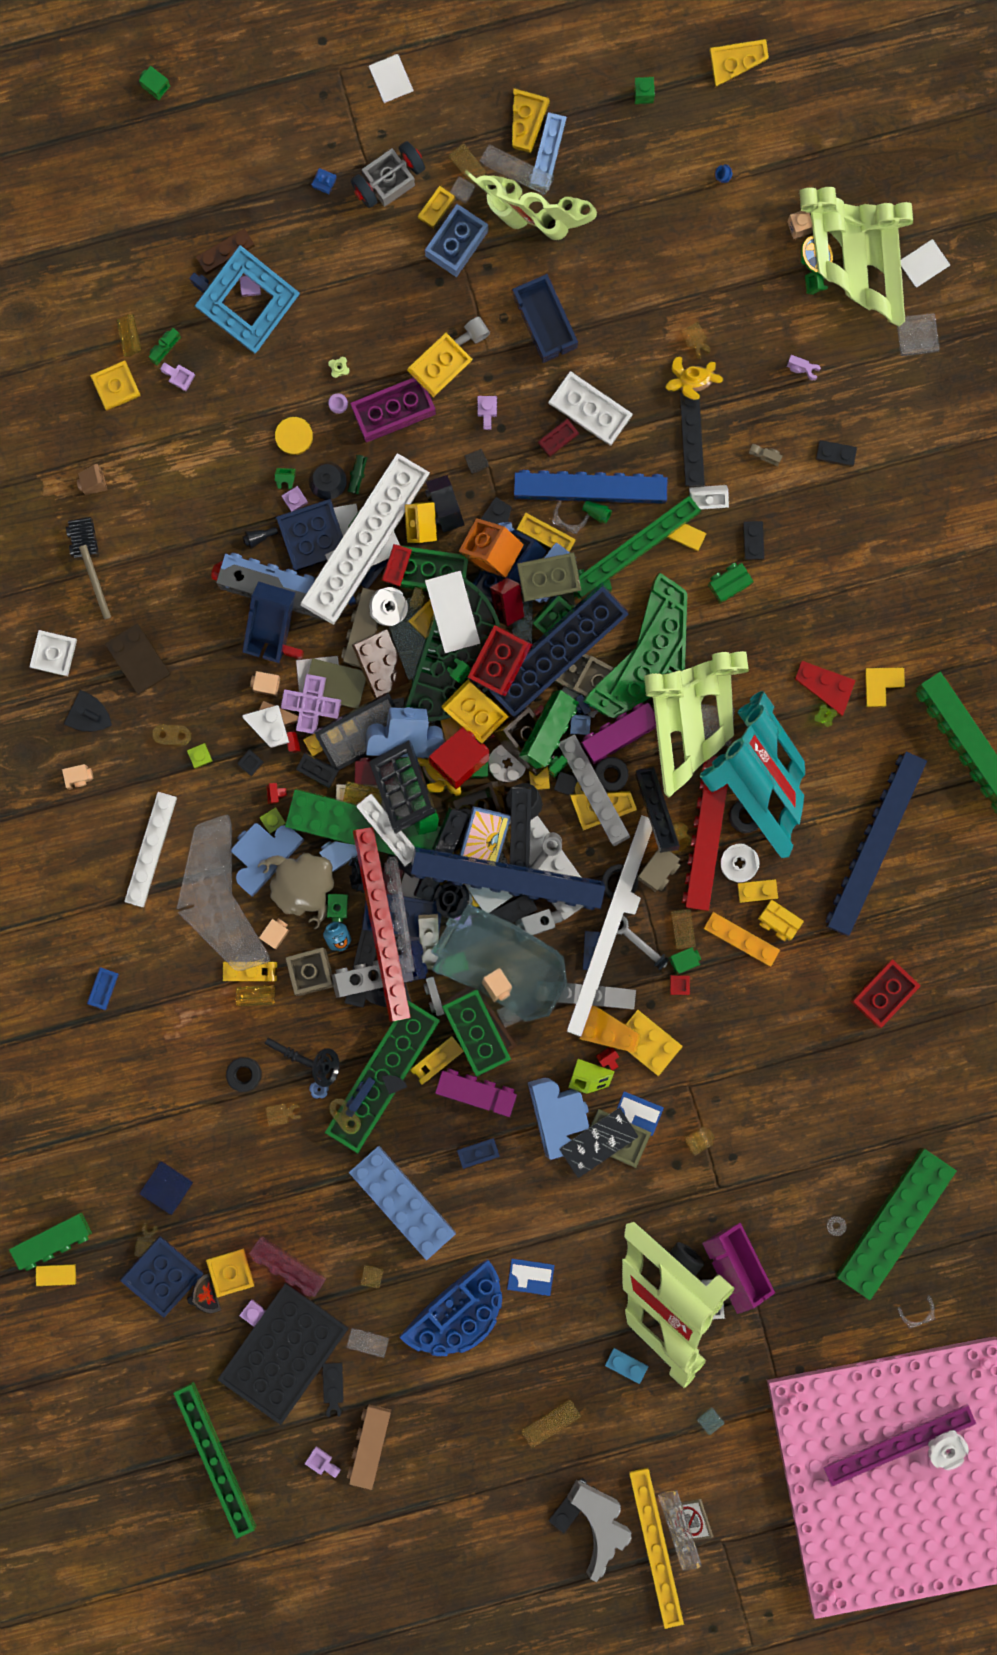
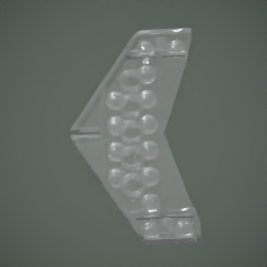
(215, 910)

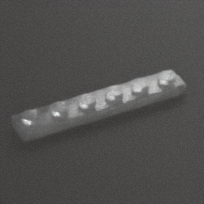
(397, 906)

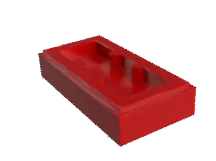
(397, 565)

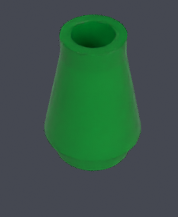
(597, 511)

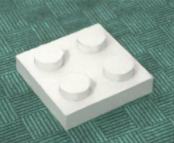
(53, 653)

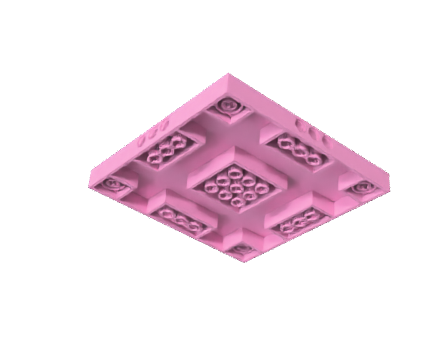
(905, 1524)

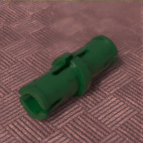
(357, 474)

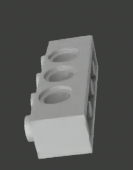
(343, 986)

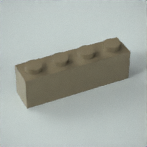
(363, 627)

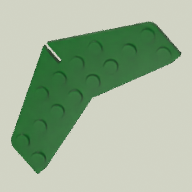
(658, 648)

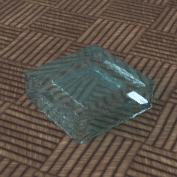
(710, 1421)

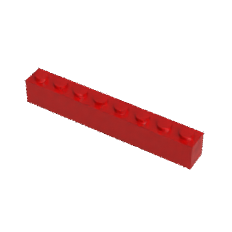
(705, 845)

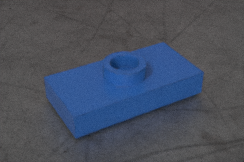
(102, 988)

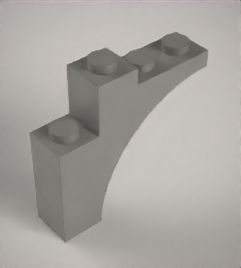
(604, 996)
(607, 1532)

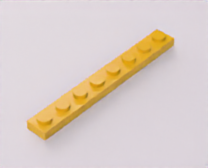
(656, 1548)

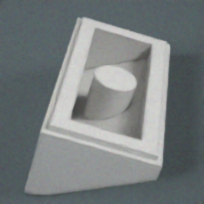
(710, 496)

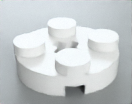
(378, 609)
(497, 768)
(746, 854)
(952, 1441)

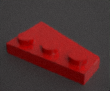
(827, 685)

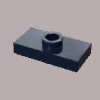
(590, 944)

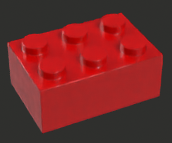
(499, 660)
(885, 993)

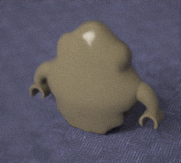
(301, 884)

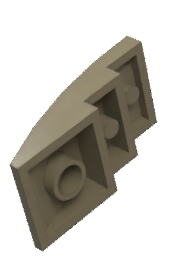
(584, 675)

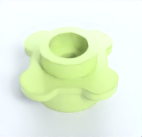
(339, 372)

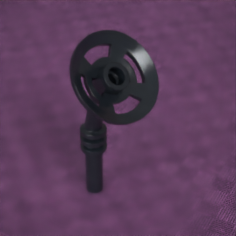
(317, 1066)

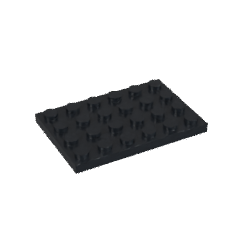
(283, 1353)

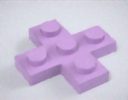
(311, 704)

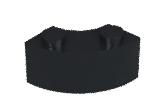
(445, 503)

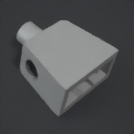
(533, 925)

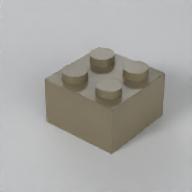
(658, 869)
(310, 971)

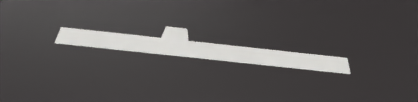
(622, 902)

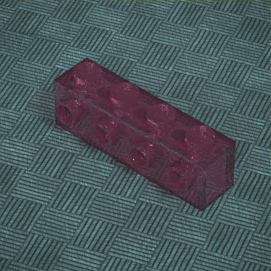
(287, 1266)

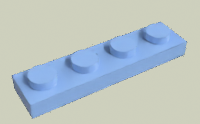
(550, 143)

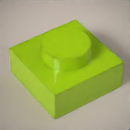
(199, 755)
(272, 820)

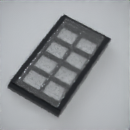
(346, 736)
(402, 786)

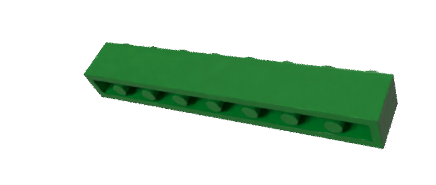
(215, 1460)

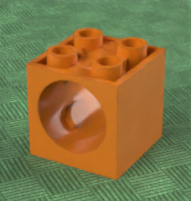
(491, 547)

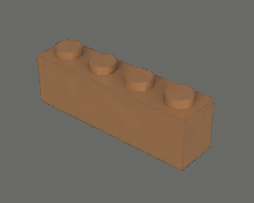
(370, 1446)

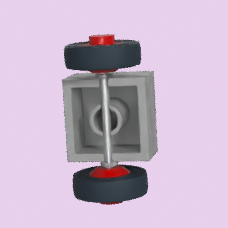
(388, 176)

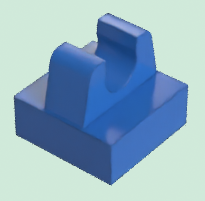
(324, 181)

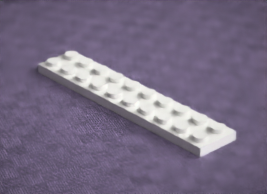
(364, 539)

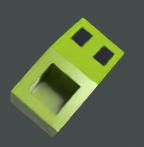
(590, 1077)

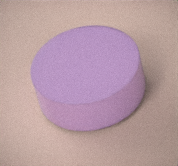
(338, 403)

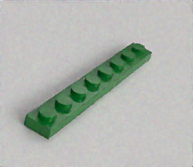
(637, 545)

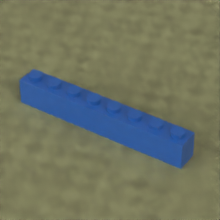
(590, 487)

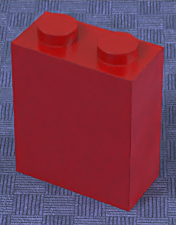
(459, 757)

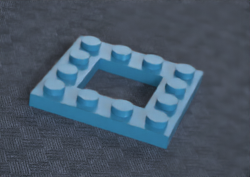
(282, 298)

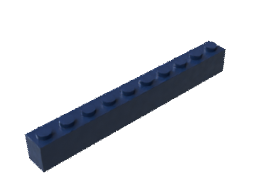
(876, 843)
(507, 877)

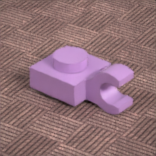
(800, 365)
(179, 377)
(487, 408)
(320, 1461)

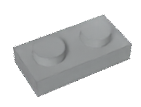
(435, 1005)

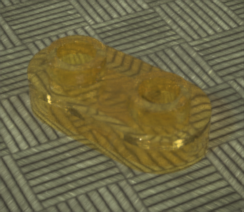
(172, 735)
(342, 1119)

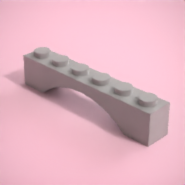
(594, 790)

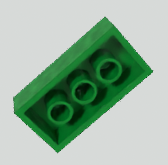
(430, 564)
(476, 1033)

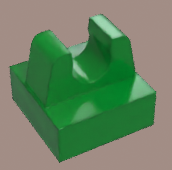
(814, 283)
(285, 475)
(461, 672)

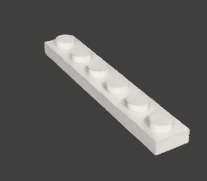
(150, 849)

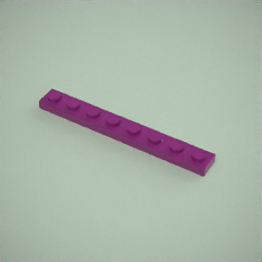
(898, 1445)

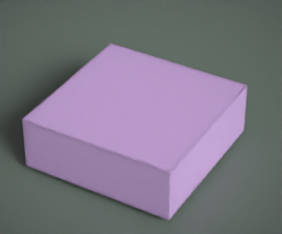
(249, 287)

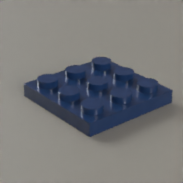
(310, 534)
(161, 1276)

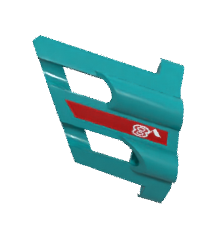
(755, 770)

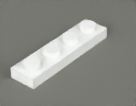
(379, 820)

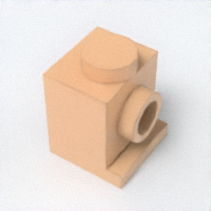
(77, 776)

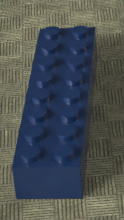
(563, 647)

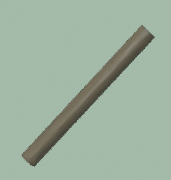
(95, 582)

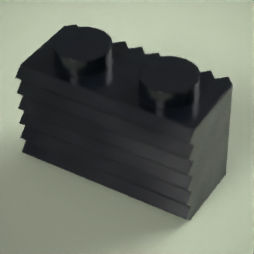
(82, 533)

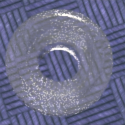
(842, 1228)

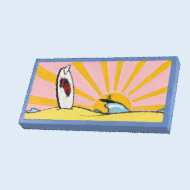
(485, 834)

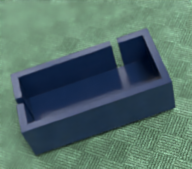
(545, 318)
(268, 621)

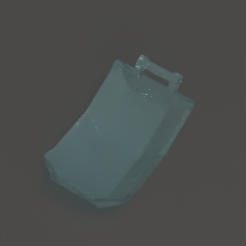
(489, 943)

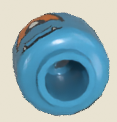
(337, 936)

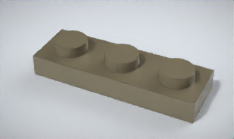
(428, 937)

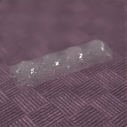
(517, 169)
(679, 1530)

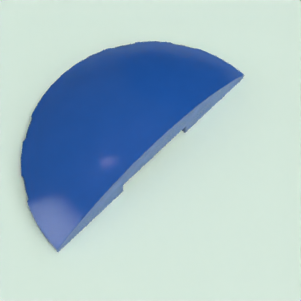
(459, 1315)

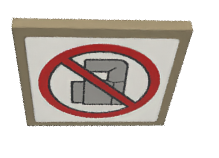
(697, 1519)

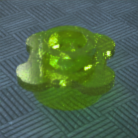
(825, 720)

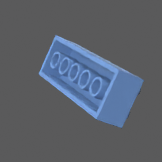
(402, 1202)

